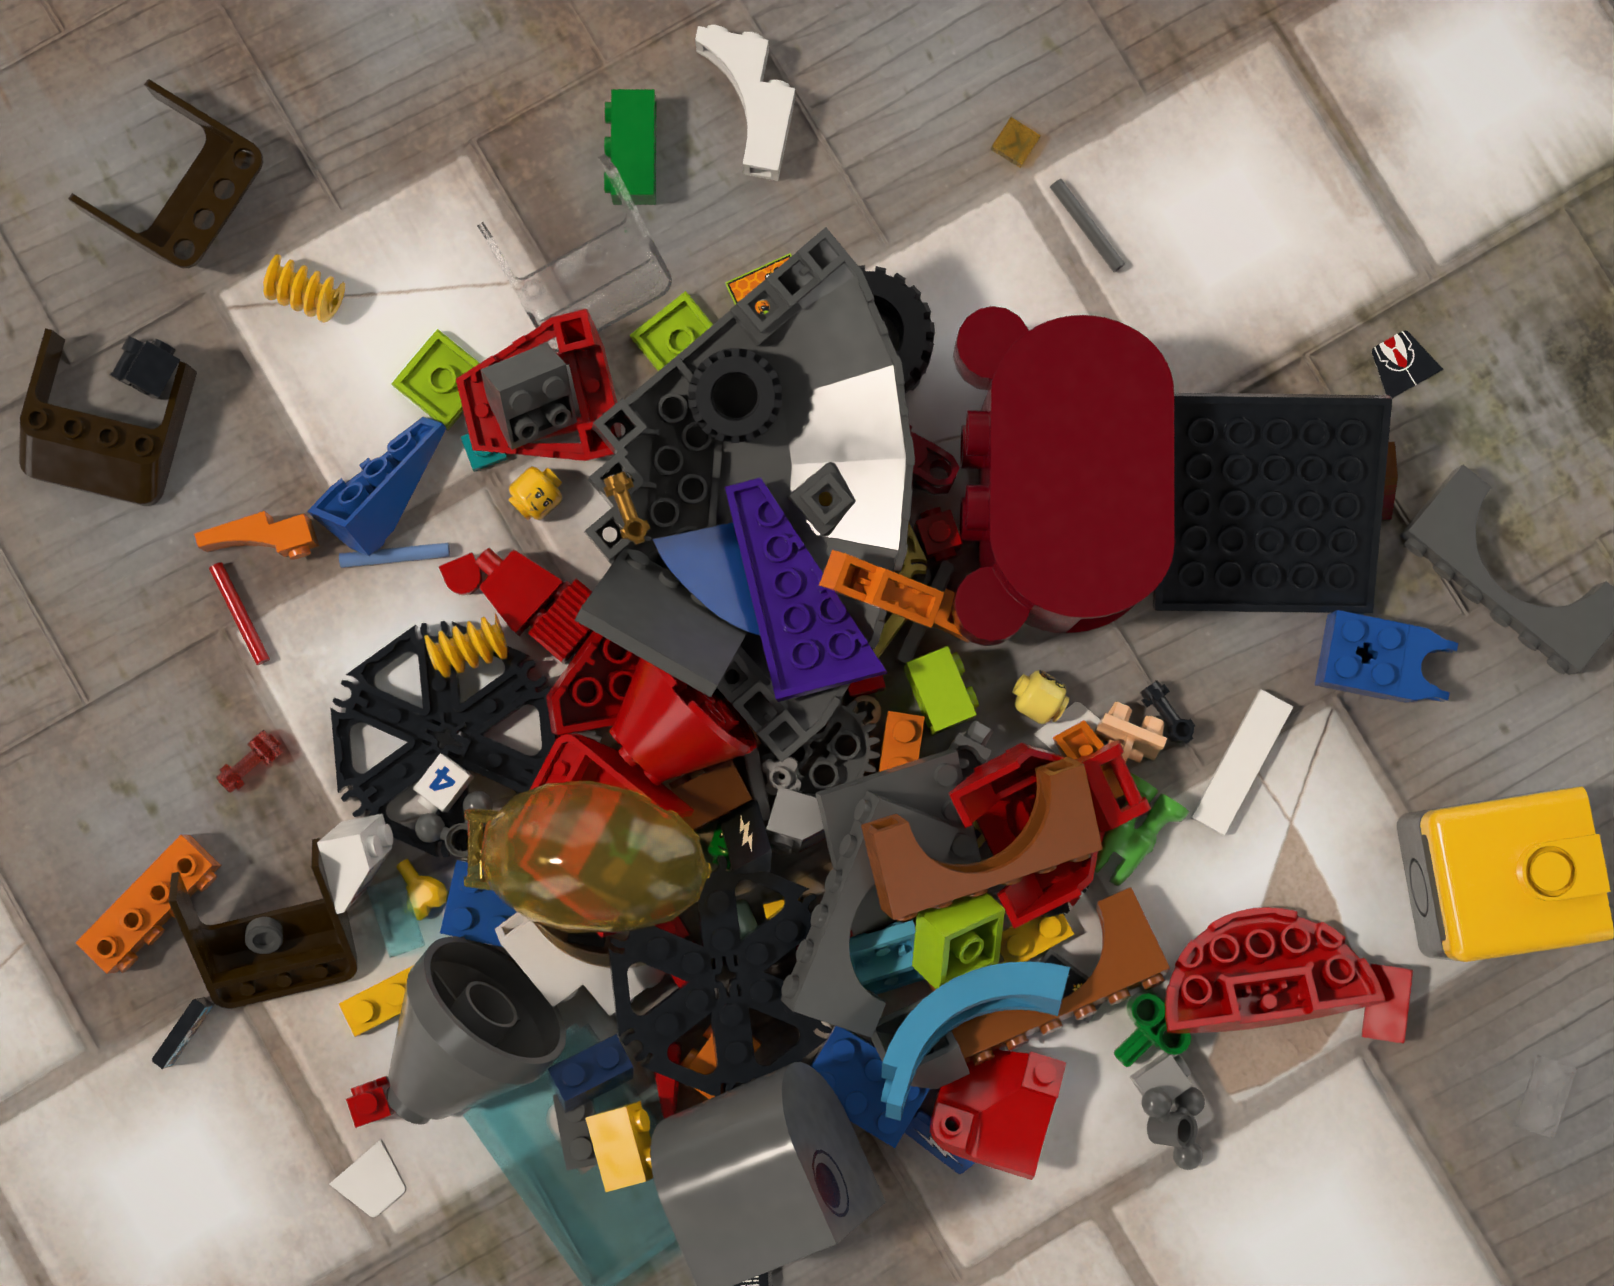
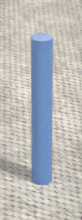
(395, 555)

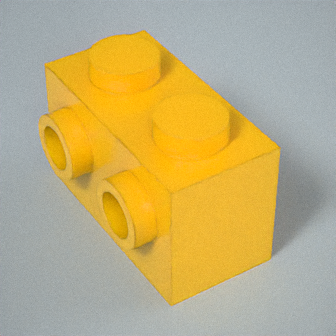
(622, 1145)

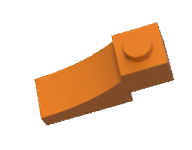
(289, 536)
(881, 588)

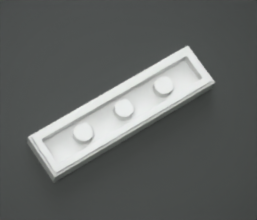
(1241, 762)

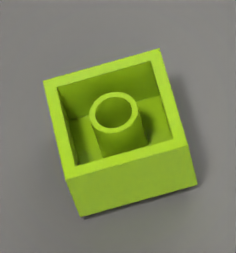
(940, 690)
(958, 938)

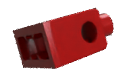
(516, 587)

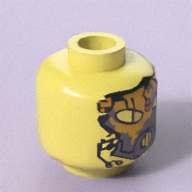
(1040, 697)

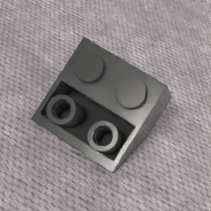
(529, 395)

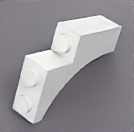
(765, 104)
(562, 968)

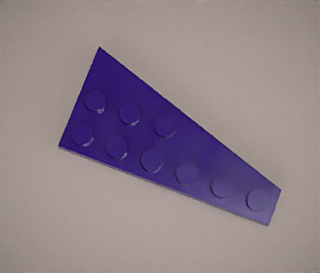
(802, 625)

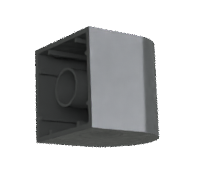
(761, 1176)

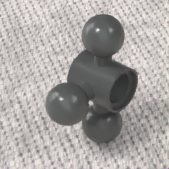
(431, 827)
(1177, 1127)

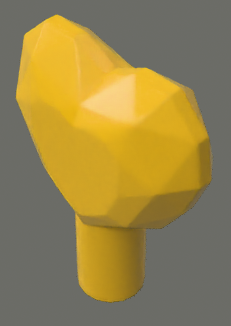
(423, 891)

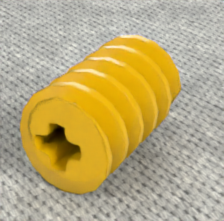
(302, 291)
(467, 647)

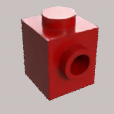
(938, 534)

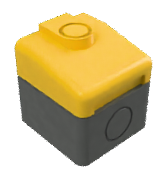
(1506, 876)

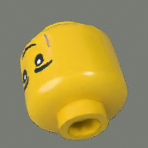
(535, 493)

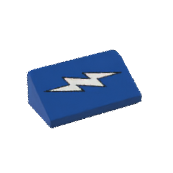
(920, 1132)

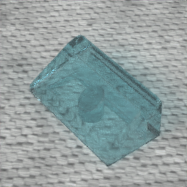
(395, 916)

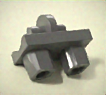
(972, 747)

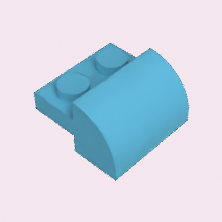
(885, 957)

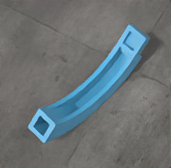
(973, 994)

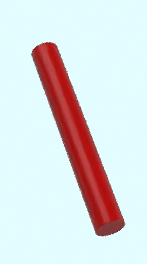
(239, 613)

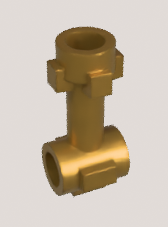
(634, 527)

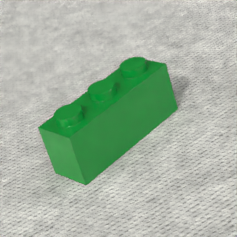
(632, 143)

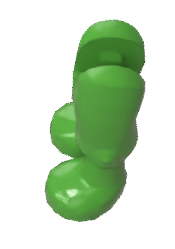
(1137, 843)

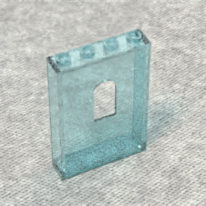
(594, 1230)

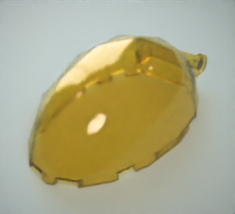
(586, 858)

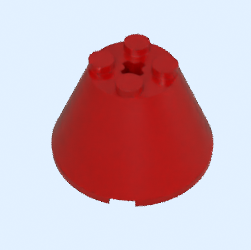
(676, 727)

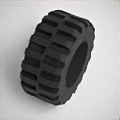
(911, 319)

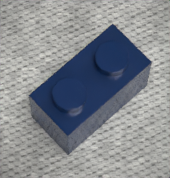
(590, 1073)

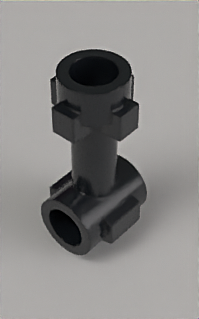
(1179, 729)

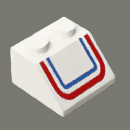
(353, 857)

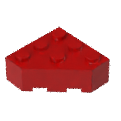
(591, 686)

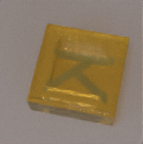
(1015, 142)

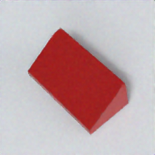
(1389, 1019)

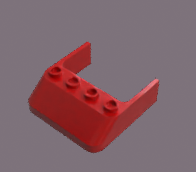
(584, 759)

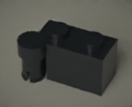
(146, 366)

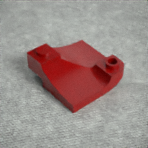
(1000, 1111)

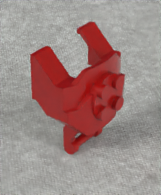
(1002, 800)

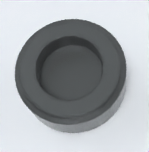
(264, 935)

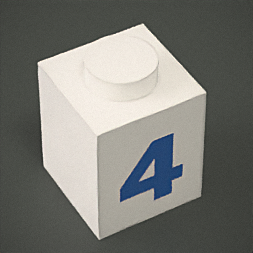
(442, 784)

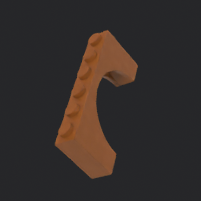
(1057, 832)
(1126, 962)

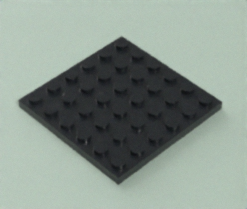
(1276, 502)

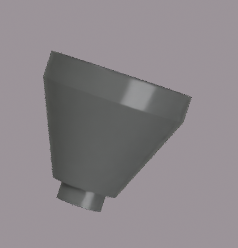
(468, 1031)

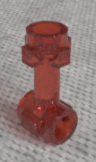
(264, 749)

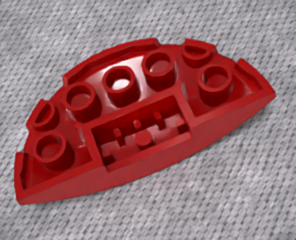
(1264, 973)

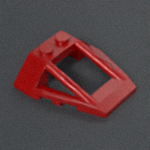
(586, 356)

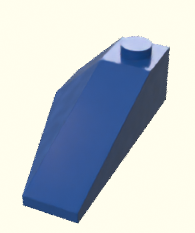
(373, 501)

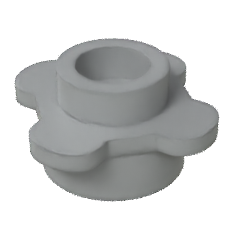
(789, 768)

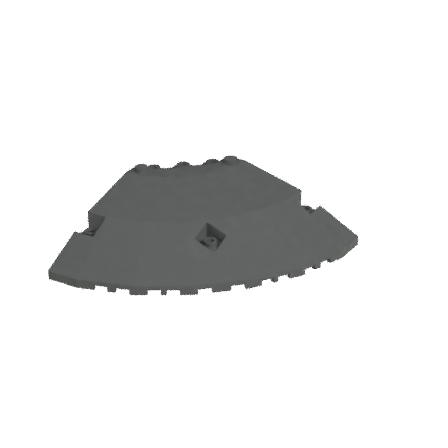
(835, 433)

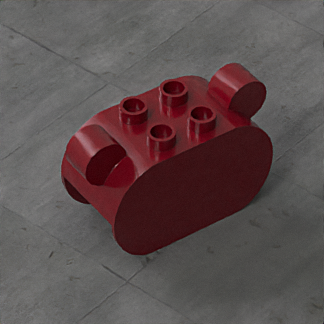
(1069, 473)

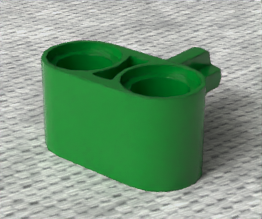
(1148, 1032)

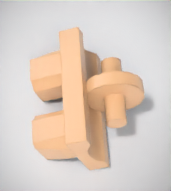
(1135, 740)

